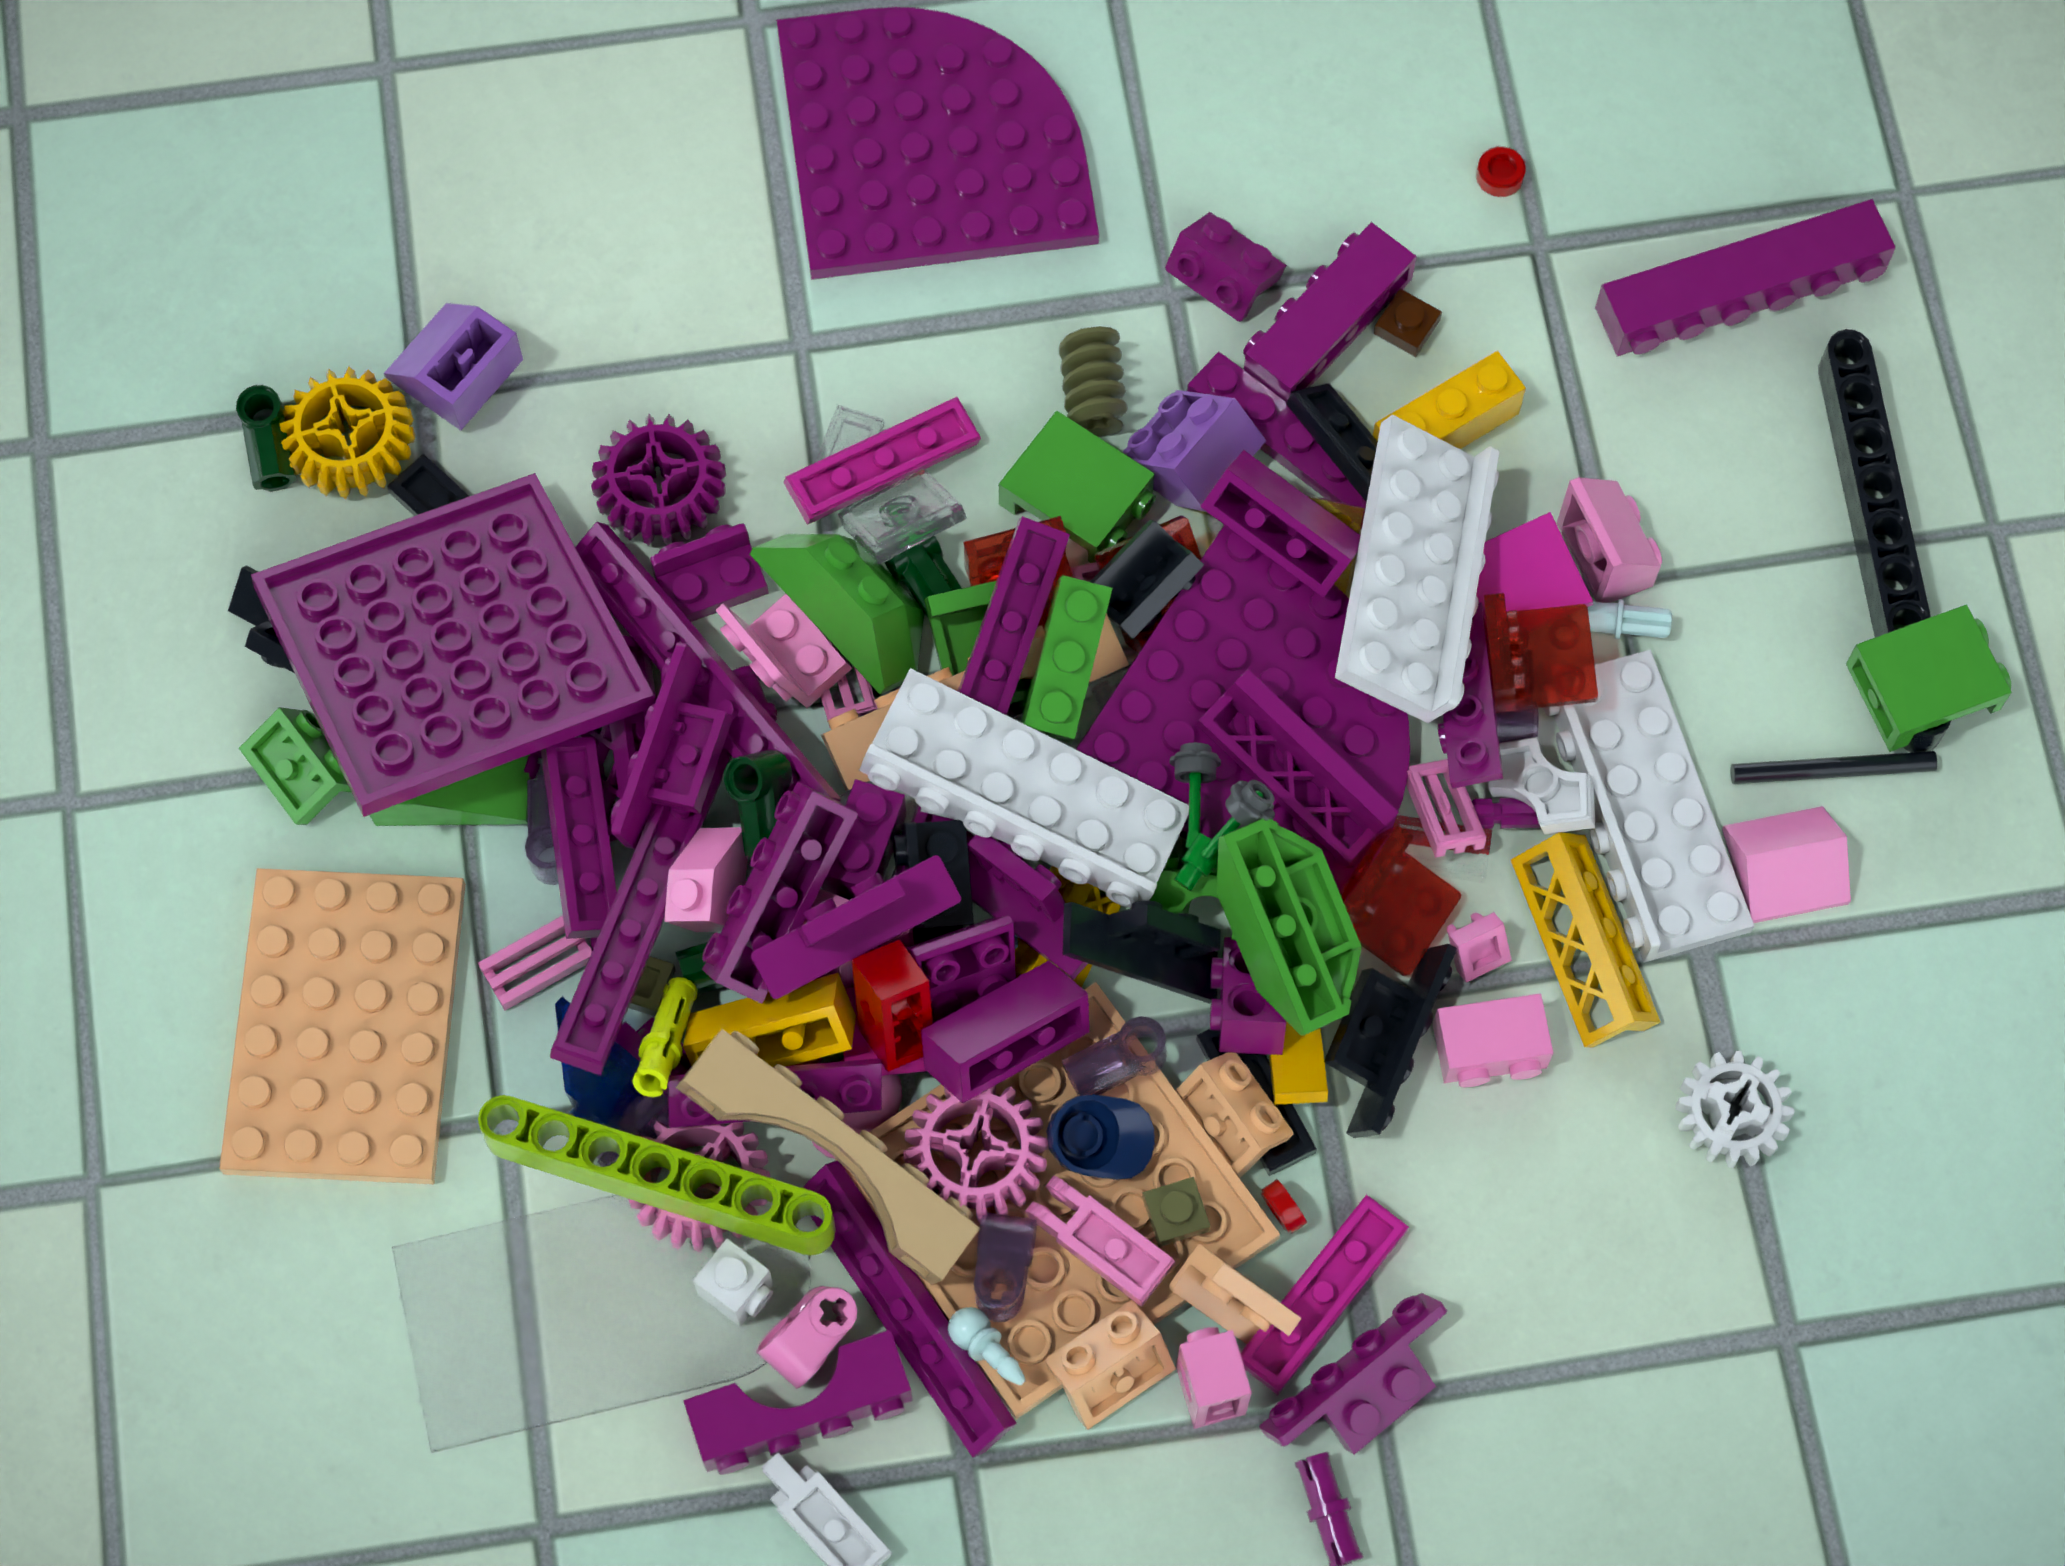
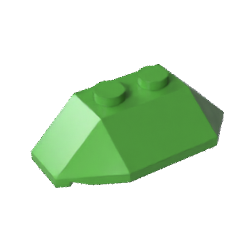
(849, 602)
(1288, 923)

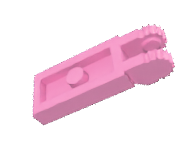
(1104, 1242)

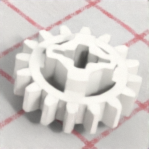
(1753, 1115)

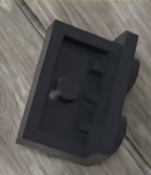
(1146, 578)

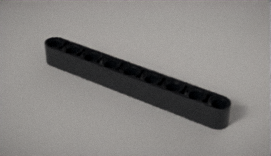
(1871, 514)

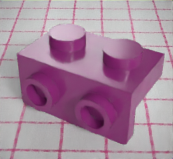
(1223, 265)

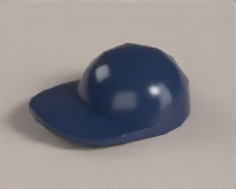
(1101, 1137)

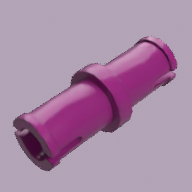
(1329, 1509)

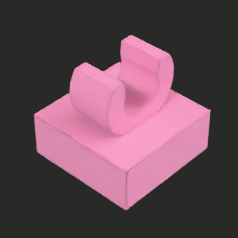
(1479, 946)

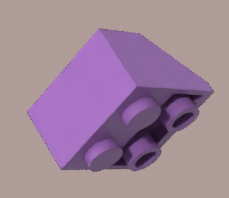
(457, 362)
(1193, 444)

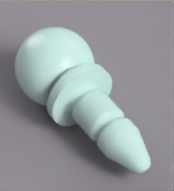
(973, 1332)

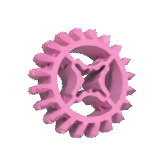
(718, 1144)
(995, 1154)

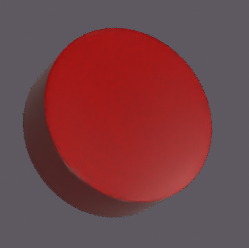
(1500, 171)
(1283, 1206)

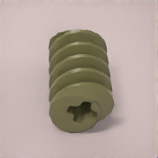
(1093, 379)

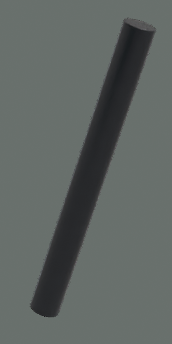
(1833, 767)

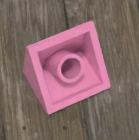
(1790, 863)

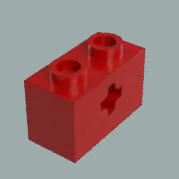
(892, 1003)

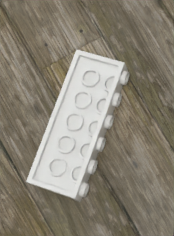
(1417, 571)
(1025, 789)
(1651, 813)

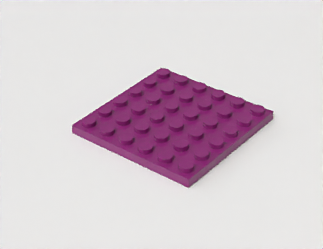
(451, 643)

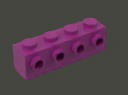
(780, 887)

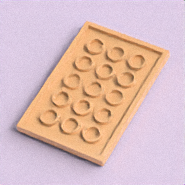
(343, 1027)

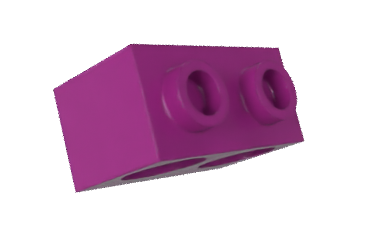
(1241, 1013)

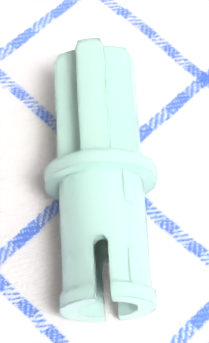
(1629, 619)

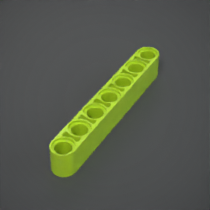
(641, 1155)

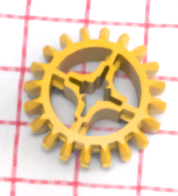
(309, 437)

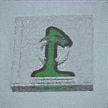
(901, 516)

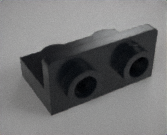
(948, 842)

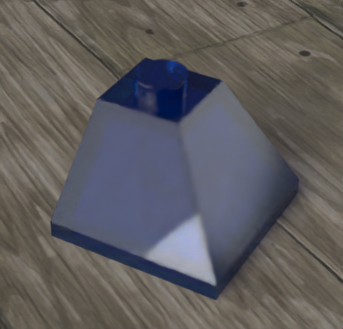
(600, 1096)

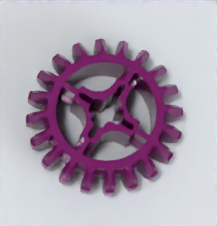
(700, 473)

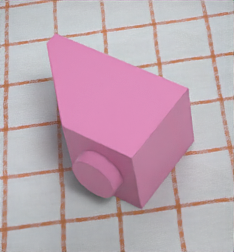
(705, 879)

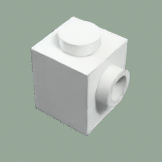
(734, 1283)

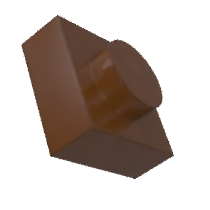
(1407, 322)

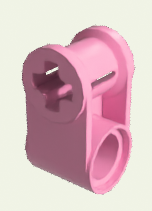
(801, 1341)

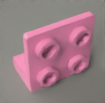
(786, 651)

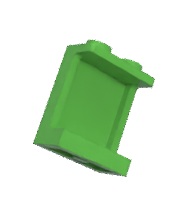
(1081, 480)
(955, 623)
(1928, 675)

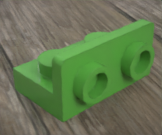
(295, 763)

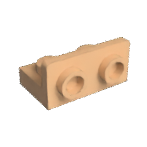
(1234, 1111)
(1230, 1297)
(1111, 1363)

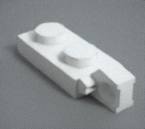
(823, 1517)

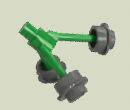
(1246, 804)

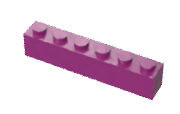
(1745, 278)

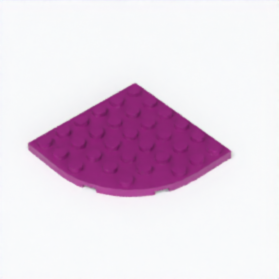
(927, 143)
(1263, 620)

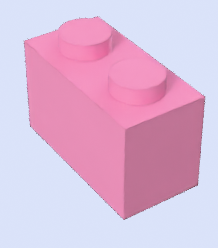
(1492, 1040)

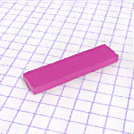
(881, 460)
(1324, 1292)

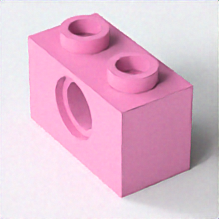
(1213, 1377)

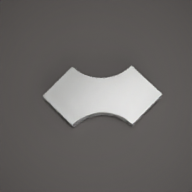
(1558, 797)

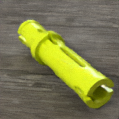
(661, 1048)

